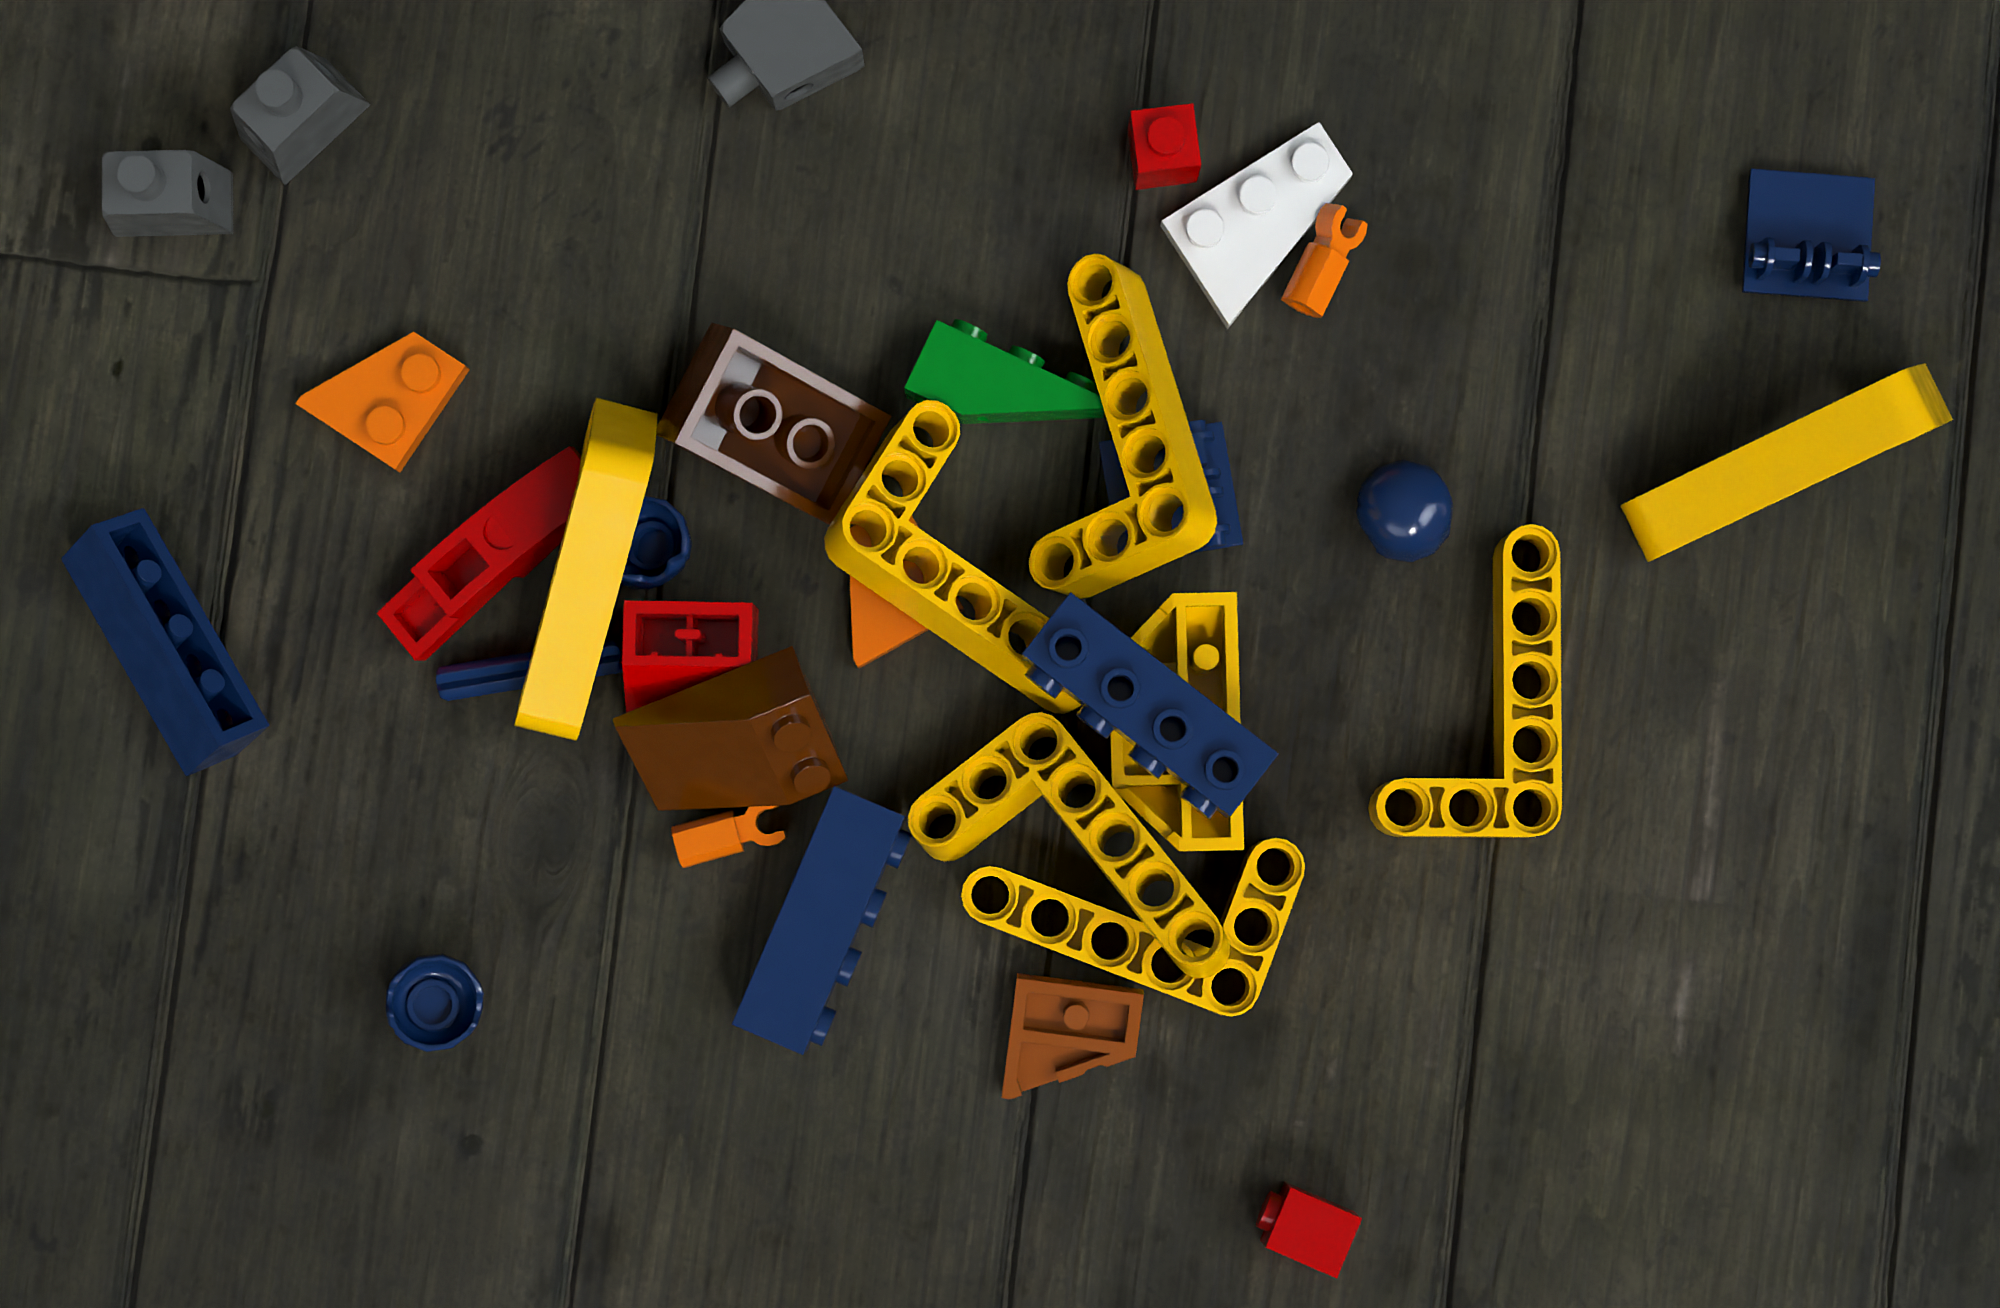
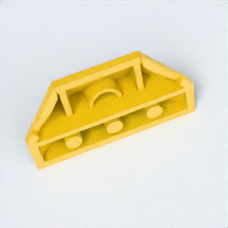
(1200, 644)

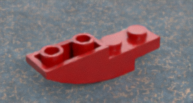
(483, 555)

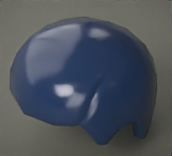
(1405, 510)
(658, 546)
(434, 1002)

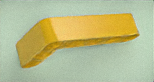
(1137, 441)
(1787, 461)
(588, 568)
(943, 571)
(1510, 713)
(1090, 825)
(1135, 961)

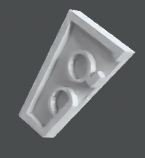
(1255, 218)

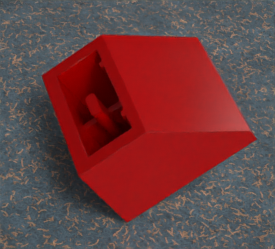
(682, 645)

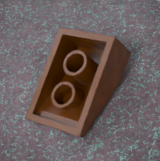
(772, 423)
(735, 740)

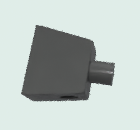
(784, 51)
(295, 111)
(159, 194)

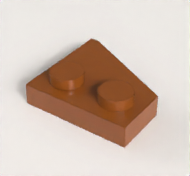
(1066, 1029)

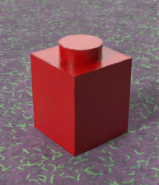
(1164, 146)
(1307, 1228)

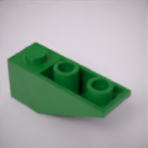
(995, 385)

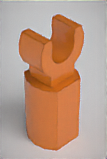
(1323, 261)
(721, 836)

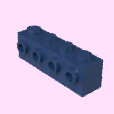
(164, 641)
(1148, 706)
(820, 921)

